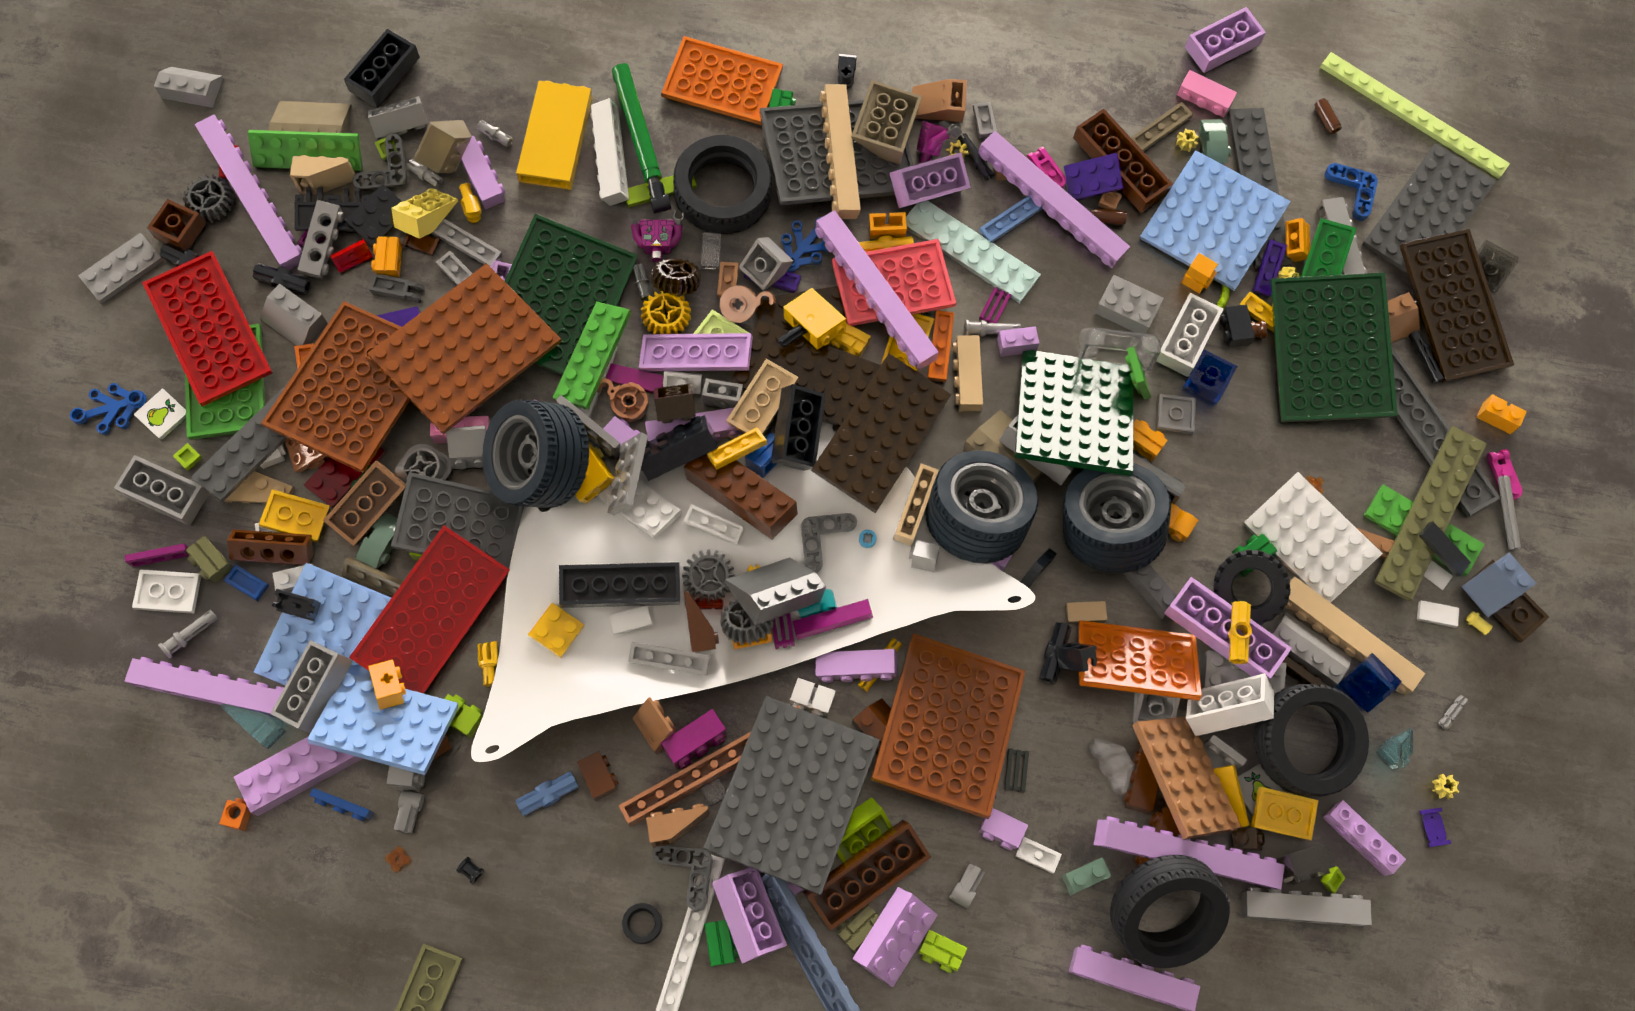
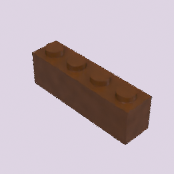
(1143, 785)

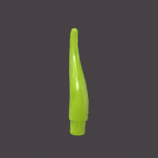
(1222, 302)

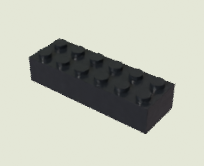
(619, 585)

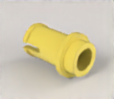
(1479, 623)

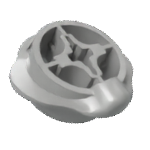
(440, 468)

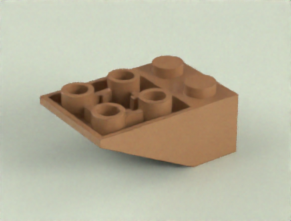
(942, 100)
(653, 724)
(670, 827)

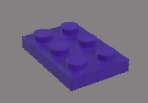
(1093, 177)

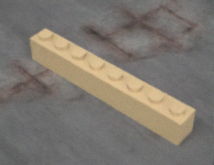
(840, 151)
(1349, 634)

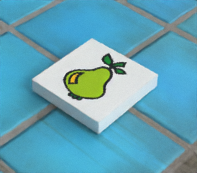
(161, 414)

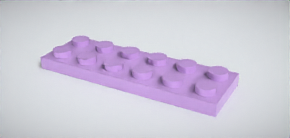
(696, 352)

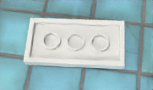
(649, 511)

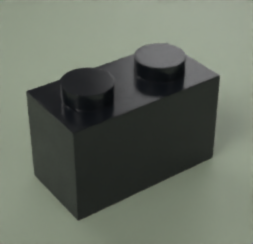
(1237, 326)

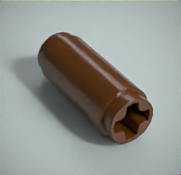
(1327, 116)
(1107, 216)

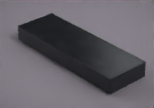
(1444, 549)

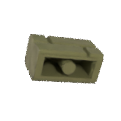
(209, 559)
(857, 929)

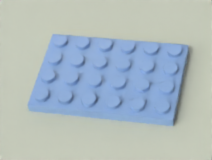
(394, 736)

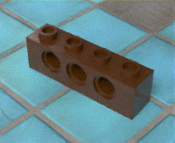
(270, 547)

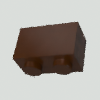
(597, 776)

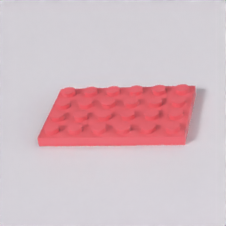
(913, 272)

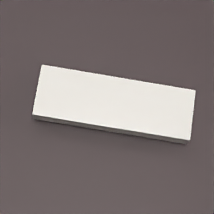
(713, 524)

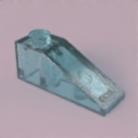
(258, 725)
(1397, 749)

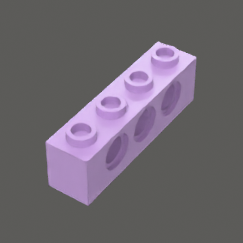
(1364, 838)

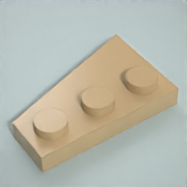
(257, 489)

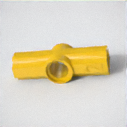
(885, 242)
(1239, 644)

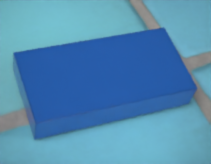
(246, 582)

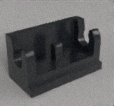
(296, 605)
(1075, 656)

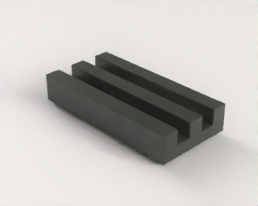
(1018, 753)

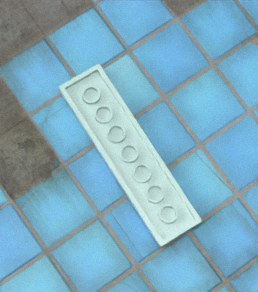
(972, 250)

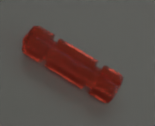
(716, 604)

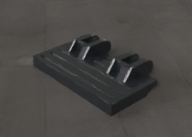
(304, 210)

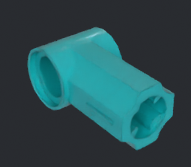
(827, 603)

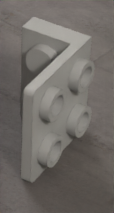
(1222, 754)

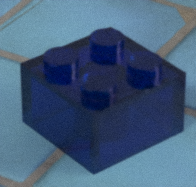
(1210, 377)
(1370, 682)

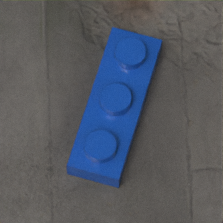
(341, 805)

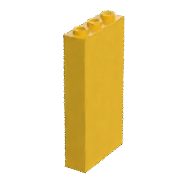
(554, 135)

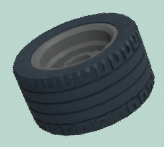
(535, 453)
(994, 514)
(1116, 519)

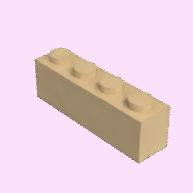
(968, 373)
(915, 504)

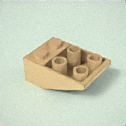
(320, 172)

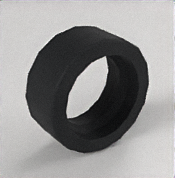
(627, 918)

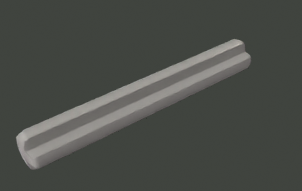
(1509, 513)

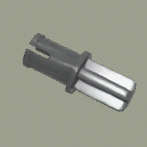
(642, 282)

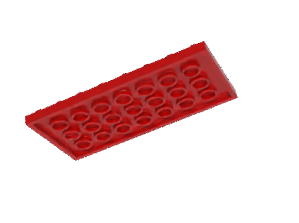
(207, 328)
(431, 610)

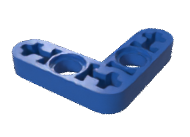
(1360, 183)

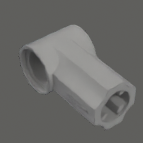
(409, 805)
(965, 889)

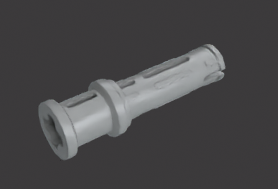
(982, 328)
(181, 638)

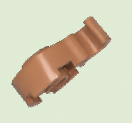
(750, 303)
(620, 394)

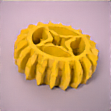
(679, 310)

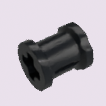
(470, 870)

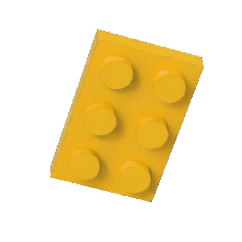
(294, 515)
(1284, 813)

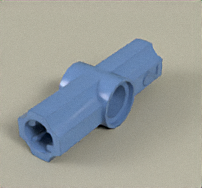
(547, 793)

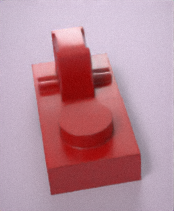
(351, 255)

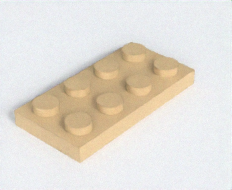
(761, 398)

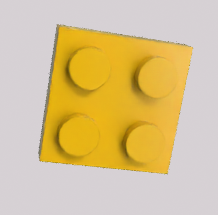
(556, 630)

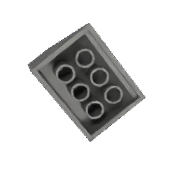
(776, 589)

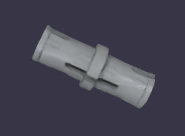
(494, 133)
(424, 173)

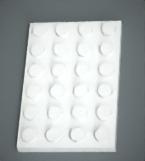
(1313, 538)

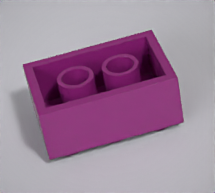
(694, 740)

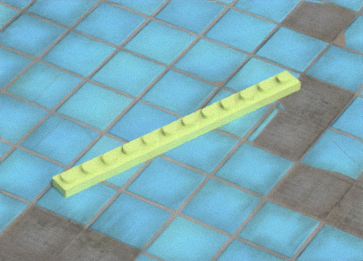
(1415, 115)

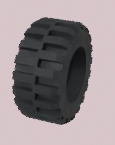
(1270, 567)

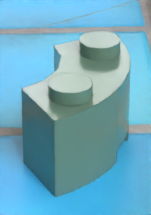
(1214, 140)
(377, 548)

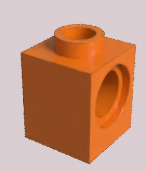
(240, 822)

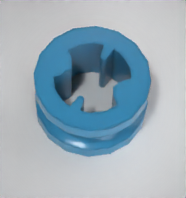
(873, 539)

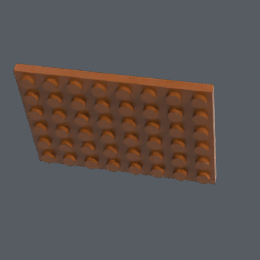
(464, 348)
(338, 393)
(949, 726)

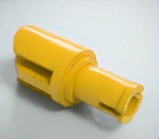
(470, 203)
(488, 661)

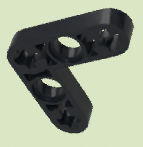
(1036, 569)

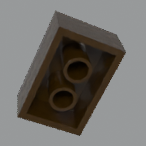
(674, 403)

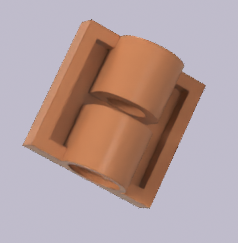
(303, 457)

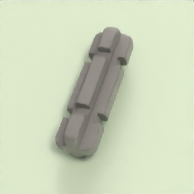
(1453, 712)

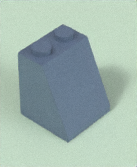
(1498, 584)

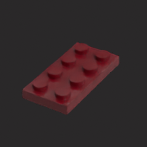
(334, 479)

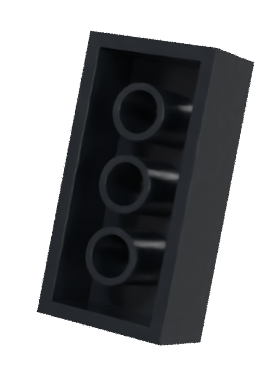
(382, 68)
(798, 427)
(678, 447)

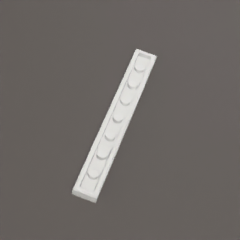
(688, 944)

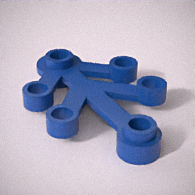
(802, 247)
(112, 408)

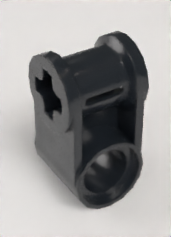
(846, 69)

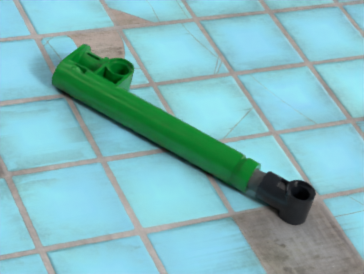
(640, 135)

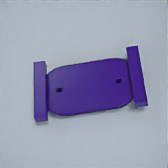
(1434, 827)

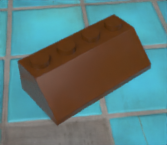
(873, 720)

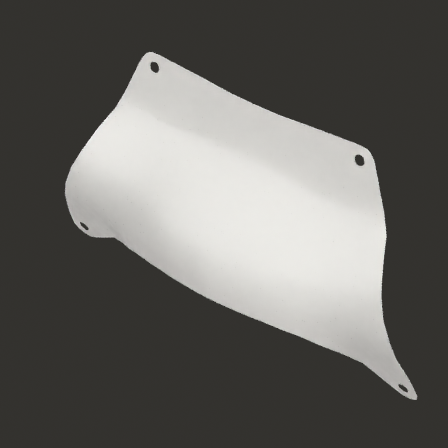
(594, 674)

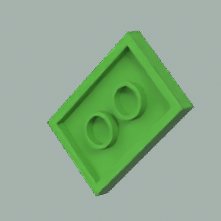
(1137, 373)

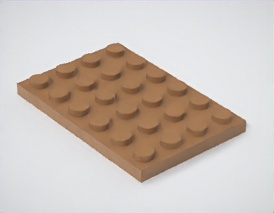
(1186, 777)

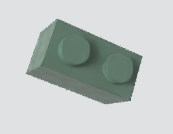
(1086, 876)

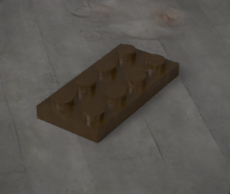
(1520, 616)

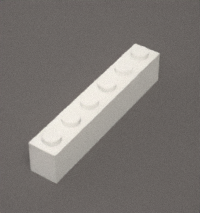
(609, 152)

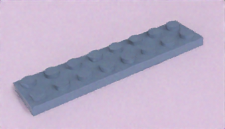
(807, 947)

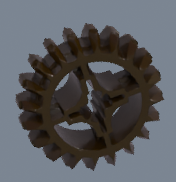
(676, 276)

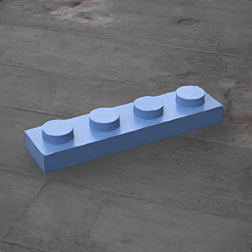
(1009, 219)

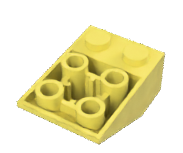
(422, 212)

